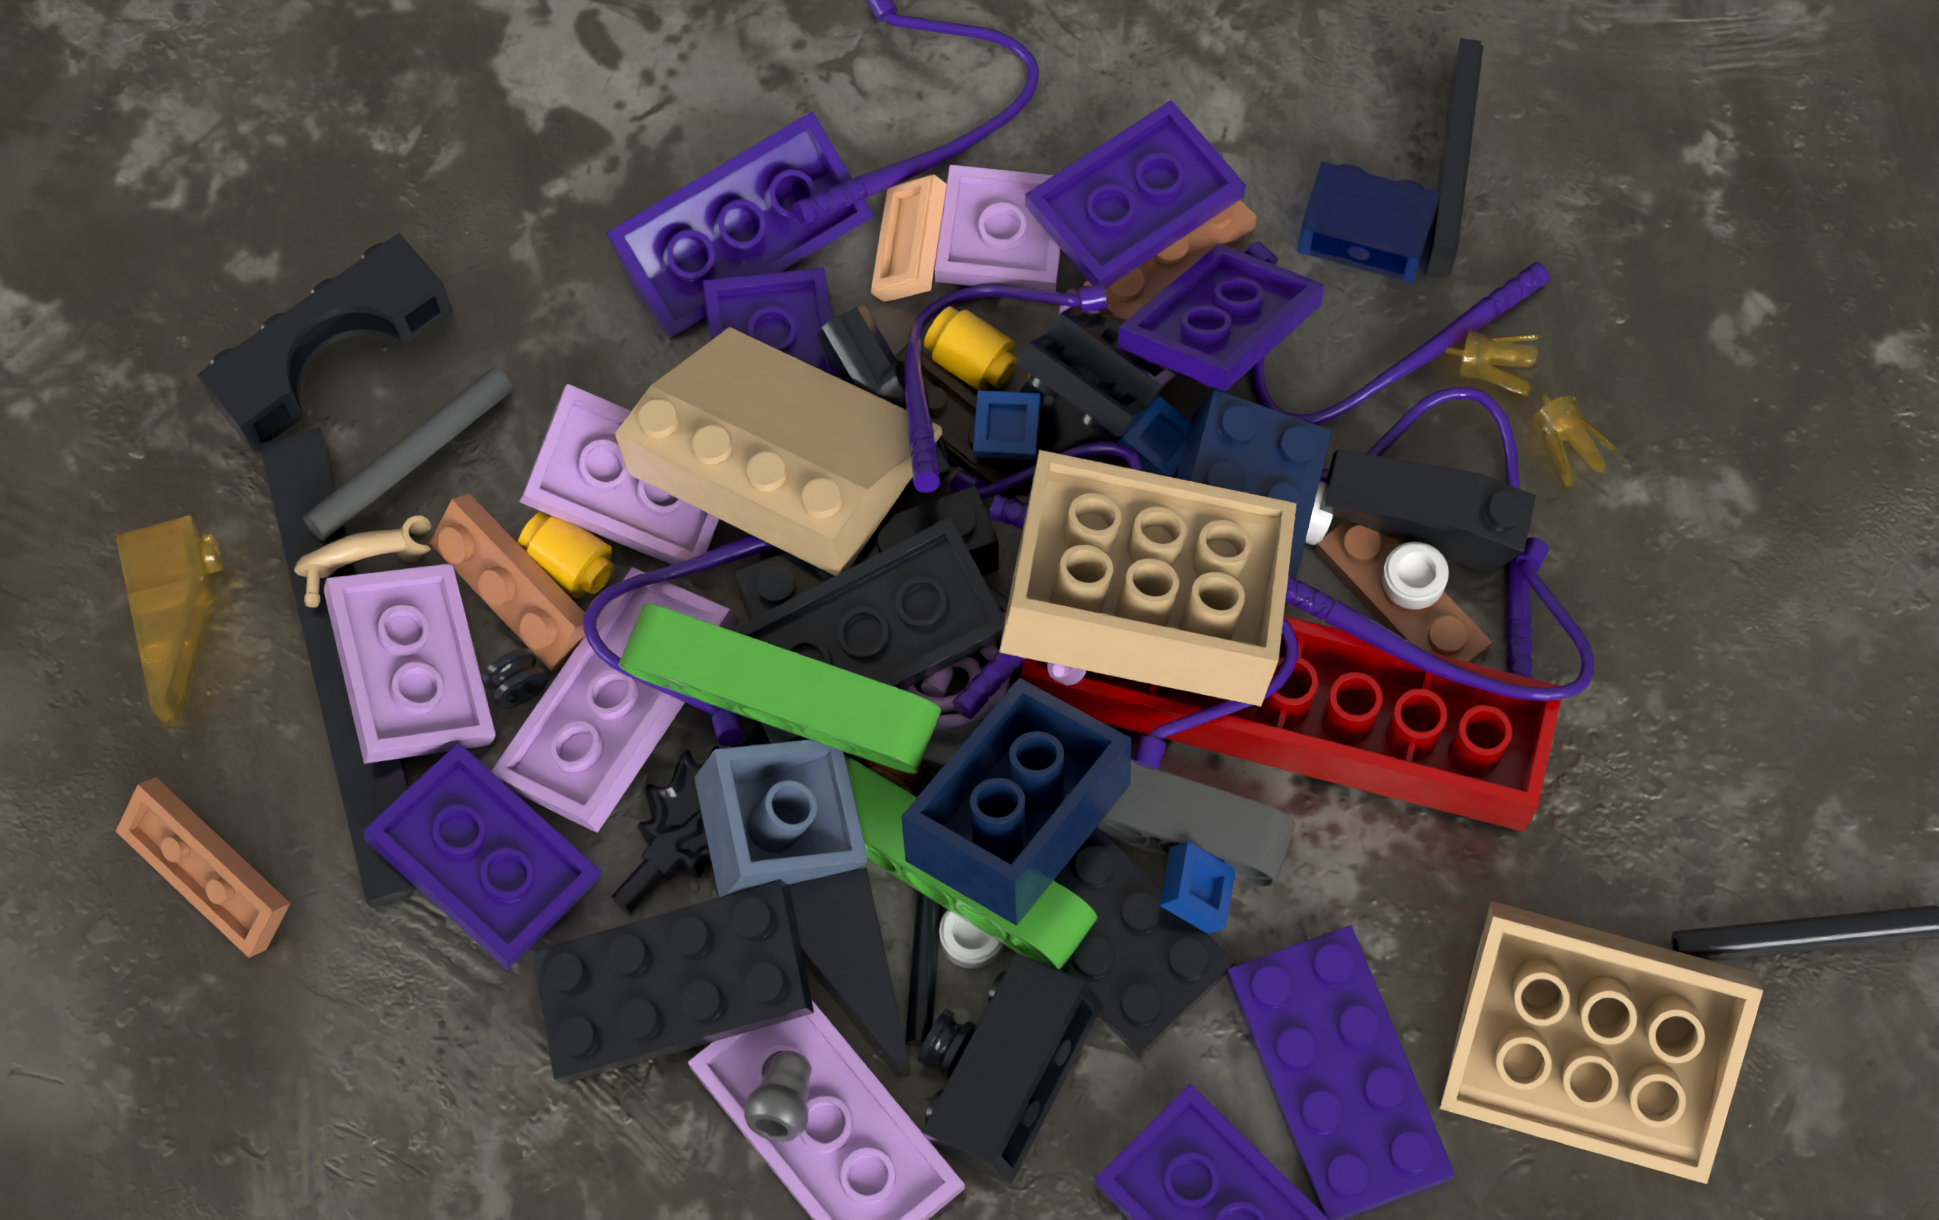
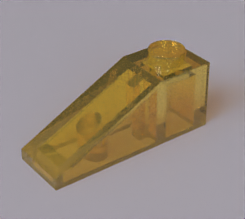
(171, 606)

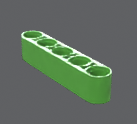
(780, 688)
(1046, 932)

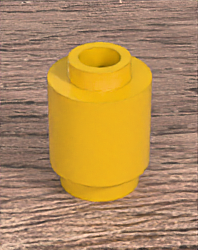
(971, 349)
(568, 554)

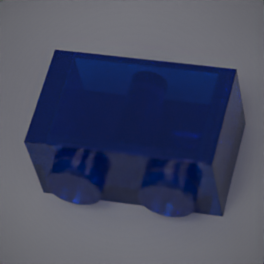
(1367, 221)

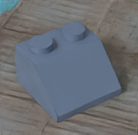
(778, 814)

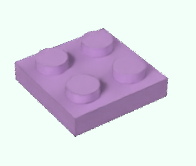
(991, 233)

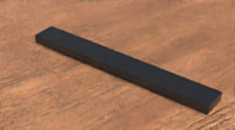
(298, 481)

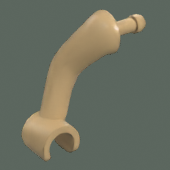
(360, 546)

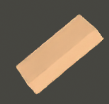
(908, 238)

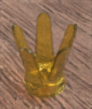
(1484, 351)
(1561, 421)

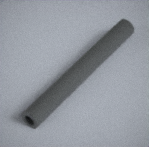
(408, 453)

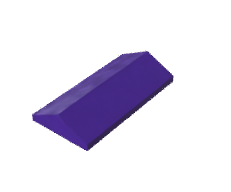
(734, 223)

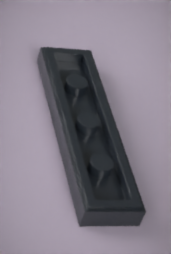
(1455, 158)

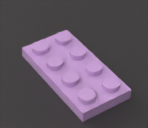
(596, 722)
(859, 1145)

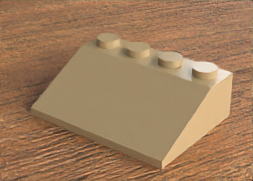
(772, 448)
(1150, 579)
(1600, 1042)

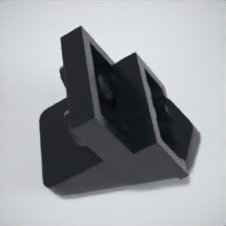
(1087, 382)

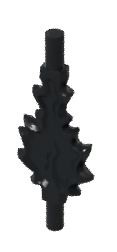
(675, 830)

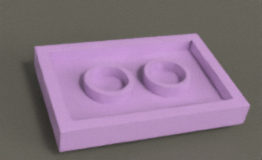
(587, 484)
(408, 662)

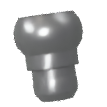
(779, 1104)

